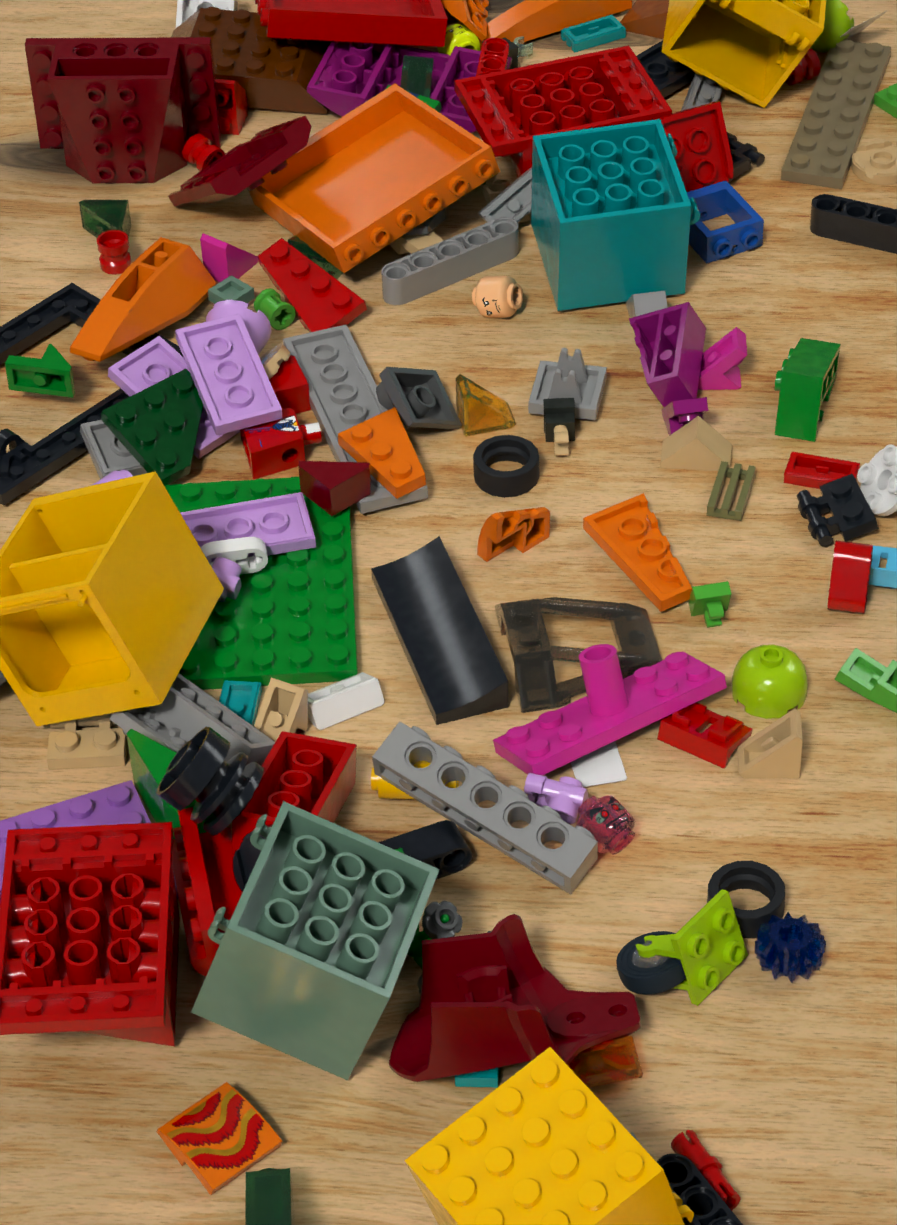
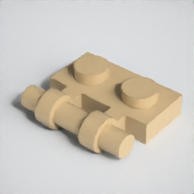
(86, 747)

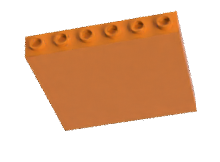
(374, 177)

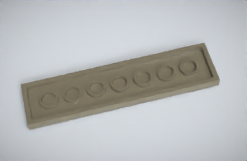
(836, 114)

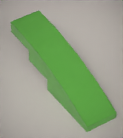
(870, 679)

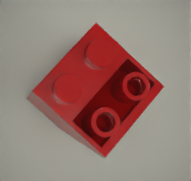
(231, 106)

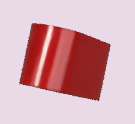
(850, 577)

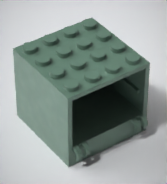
(314, 940)

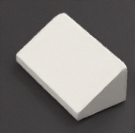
(344, 700)

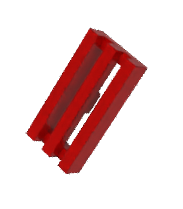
(817, 470)

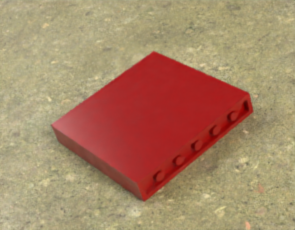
(356, 21)

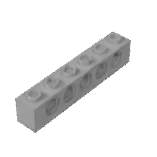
(560, 866)

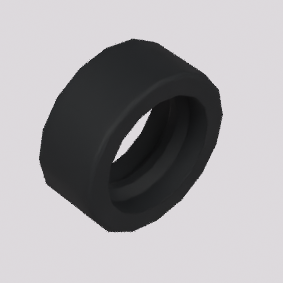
(506, 482)
(755, 877)

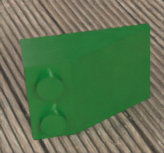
(149, 766)

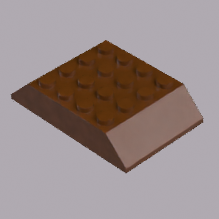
(269, 69)

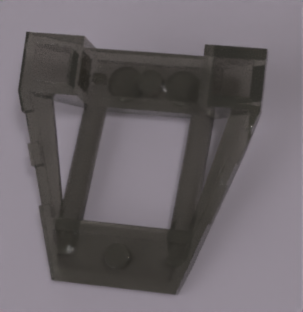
(535, 656)

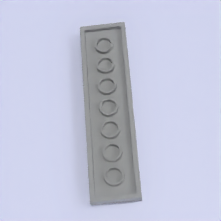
(342, 397)

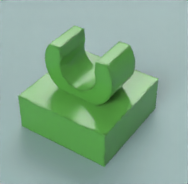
(710, 601)

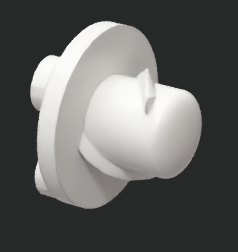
(880, 481)

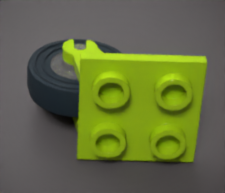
(687, 960)

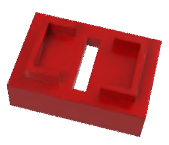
(711, 745)

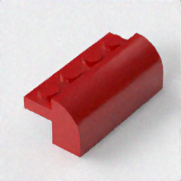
(203, 885)

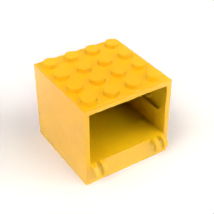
(743, 42)
(543, 1156)

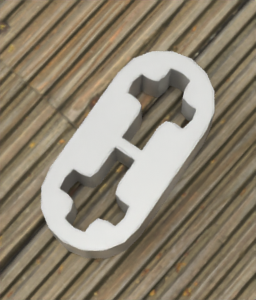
(237, 551)

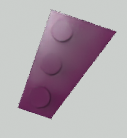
(671, 351)

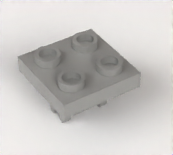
(569, 380)

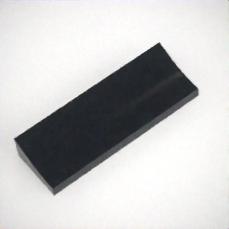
(441, 634)

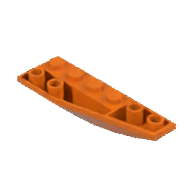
(147, 297)

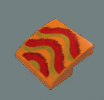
(219, 1137)

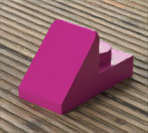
(721, 362)

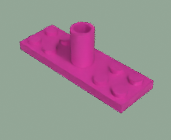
(609, 710)

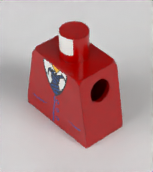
(278, 444)

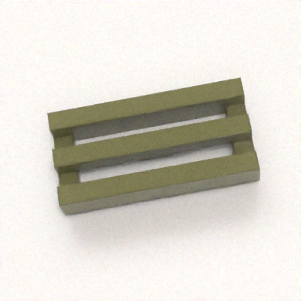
(734, 474)

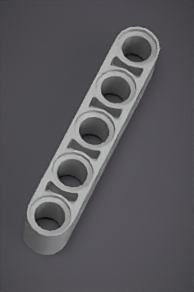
(450, 261)

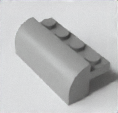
(186, 713)

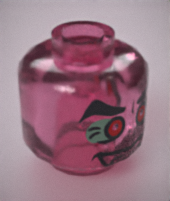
(607, 822)

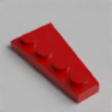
(312, 291)

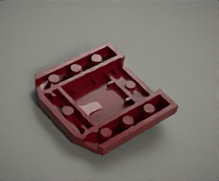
(245, 164)

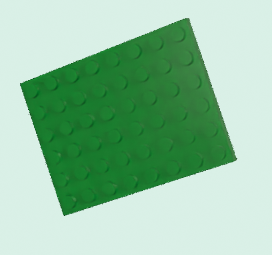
(288, 617)

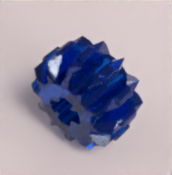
(790, 947)

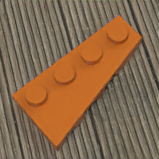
(636, 545)

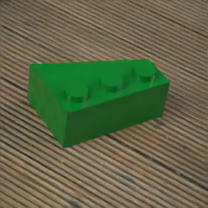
(803, 386)

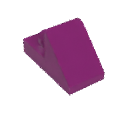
(682, 412)

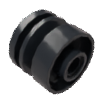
(203, 775)

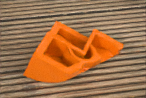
(513, 528)

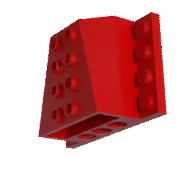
(558, 97)
(90, 932)

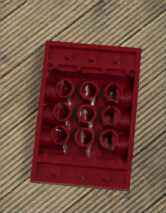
(123, 103)

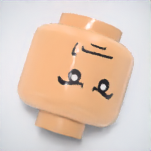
(497, 296)

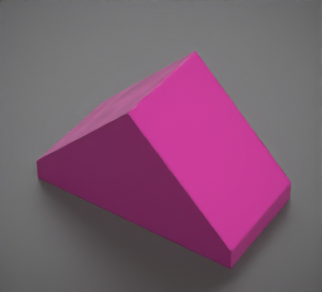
(225, 259)

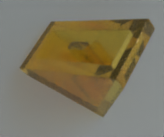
(480, 409)

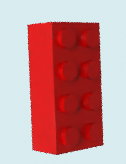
(302, 772)

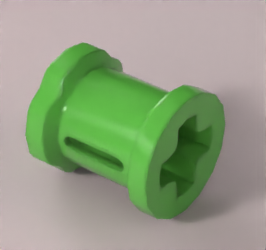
(278, 312)

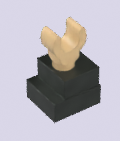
(559, 423)

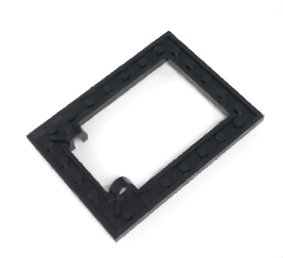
(30, 464)

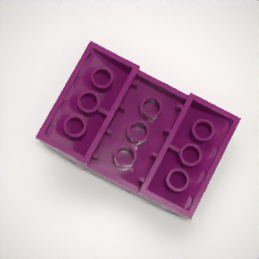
(358, 71)

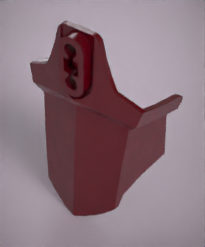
(497, 1006)

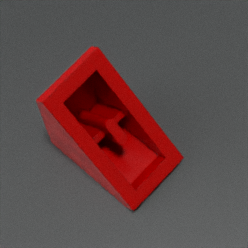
(291, 386)

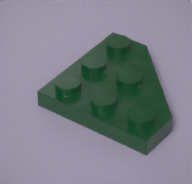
(160, 425)

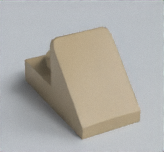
(282, 709)

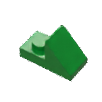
(44, 376)

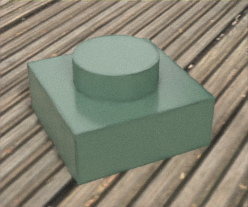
(231, 289)

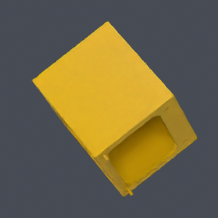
(101, 599)

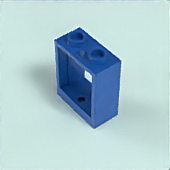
(718, 244)

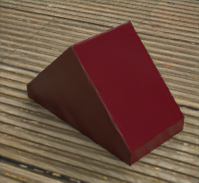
(334, 484)

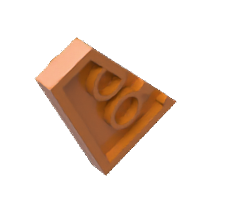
(388, 449)

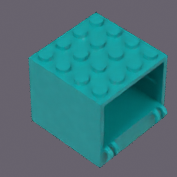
(610, 213)

